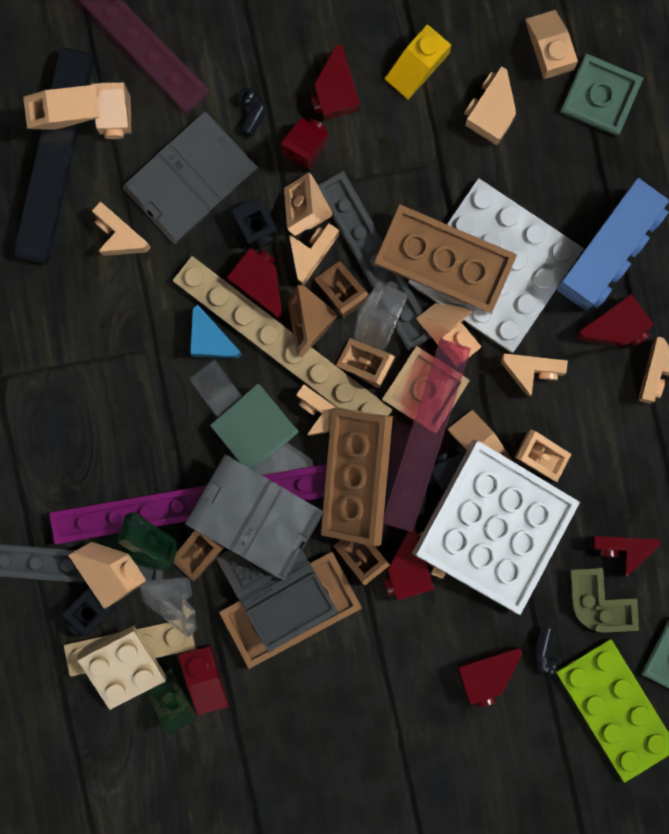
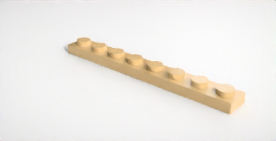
(275, 339)

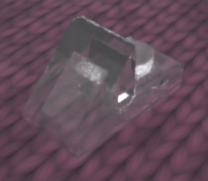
(169, 601)

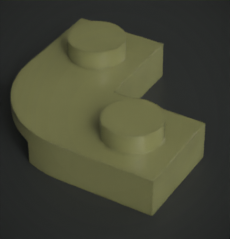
(594, 610)

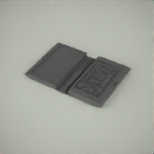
(189, 177)
(254, 517)
(275, 606)

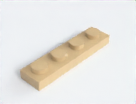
(160, 639)

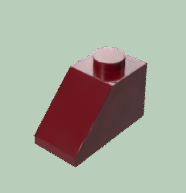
(335, 88)
(305, 143)
(258, 280)
(619, 325)
(408, 572)
(488, 676)
(203, 679)

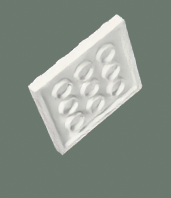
(537, 271)
(496, 527)

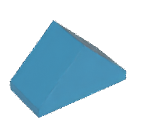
(208, 339)

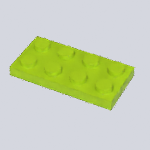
(616, 710)

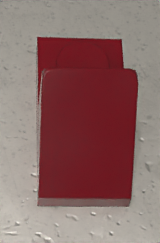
(634, 550)

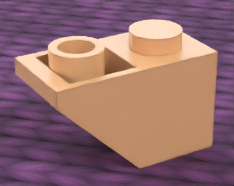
(61, 107)
(494, 110)

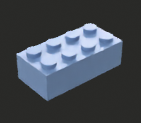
(616, 240)

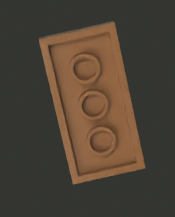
(445, 259)
(356, 476)
(338, 590)

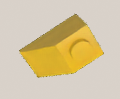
(418, 62)

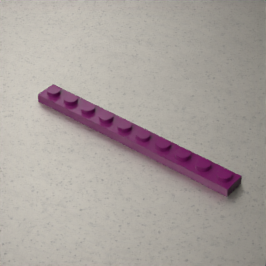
(166, 507)

